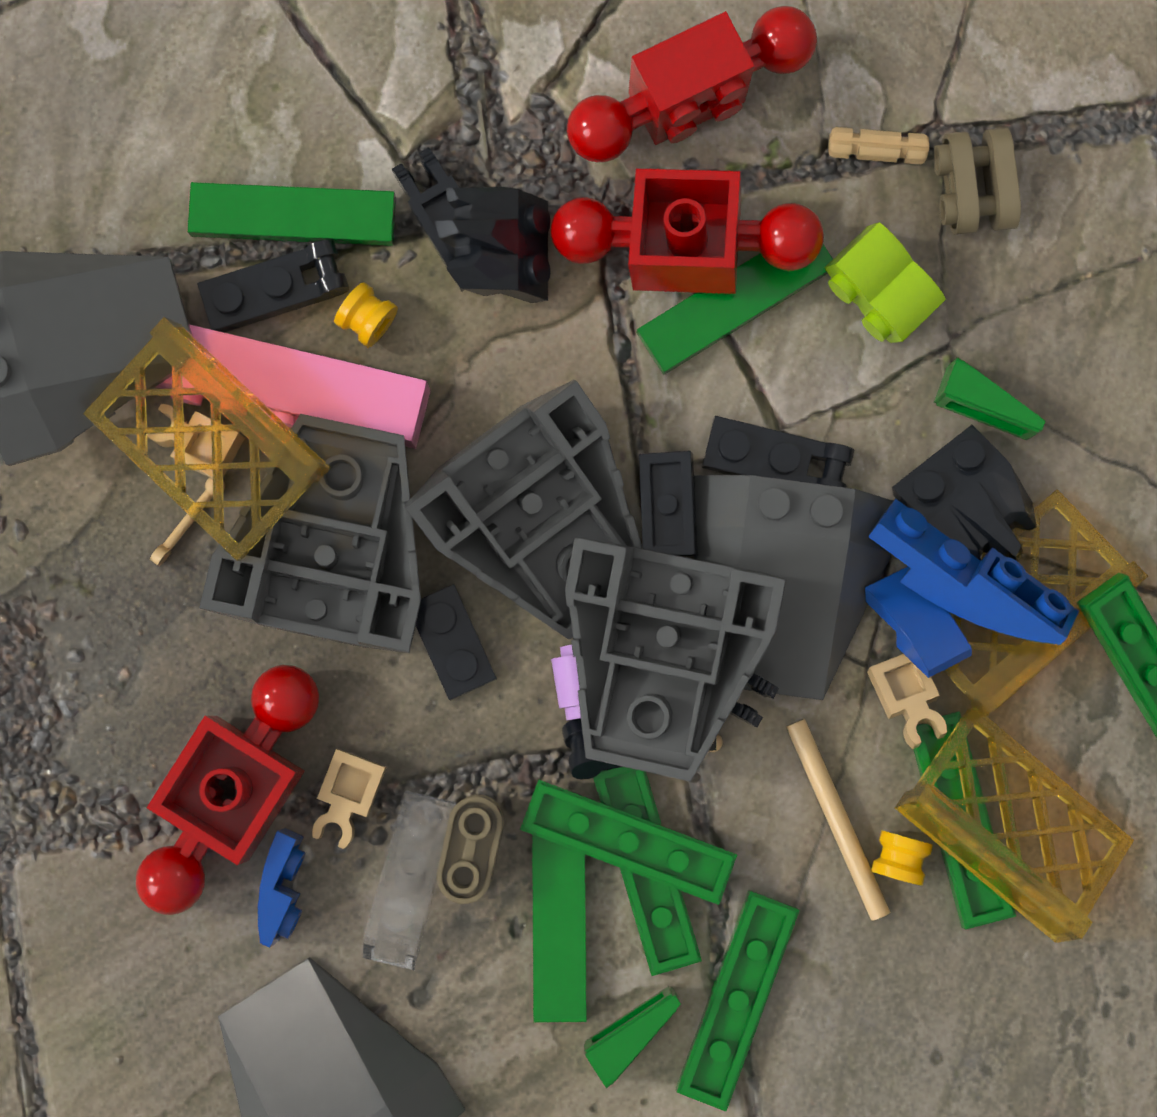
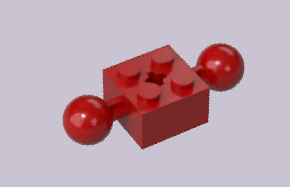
(691, 81)
(691, 261)
(191, 799)

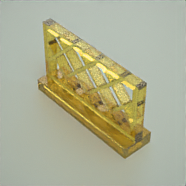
(238, 405)
(1032, 657)
(1002, 865)

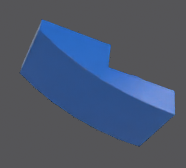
(922, 629)
(277, 902)

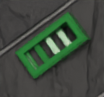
(980, 399)
(623, 1040)

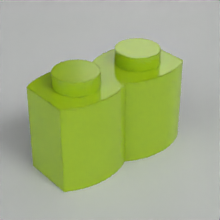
(884, 284)

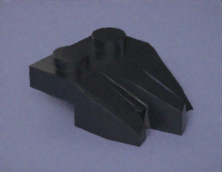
(498, 242)
(970, 495)

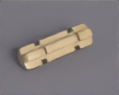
(878, 145)

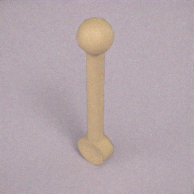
(163, 551)

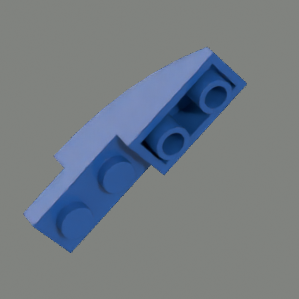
(985, 592)

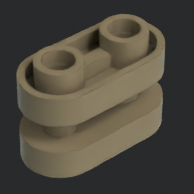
(957, 162)
(470, 848)

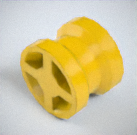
(365, 314)
(901, 858)

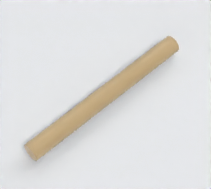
(838, 819)

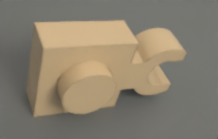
(199, 445)
(907, 692)
(350, 789)

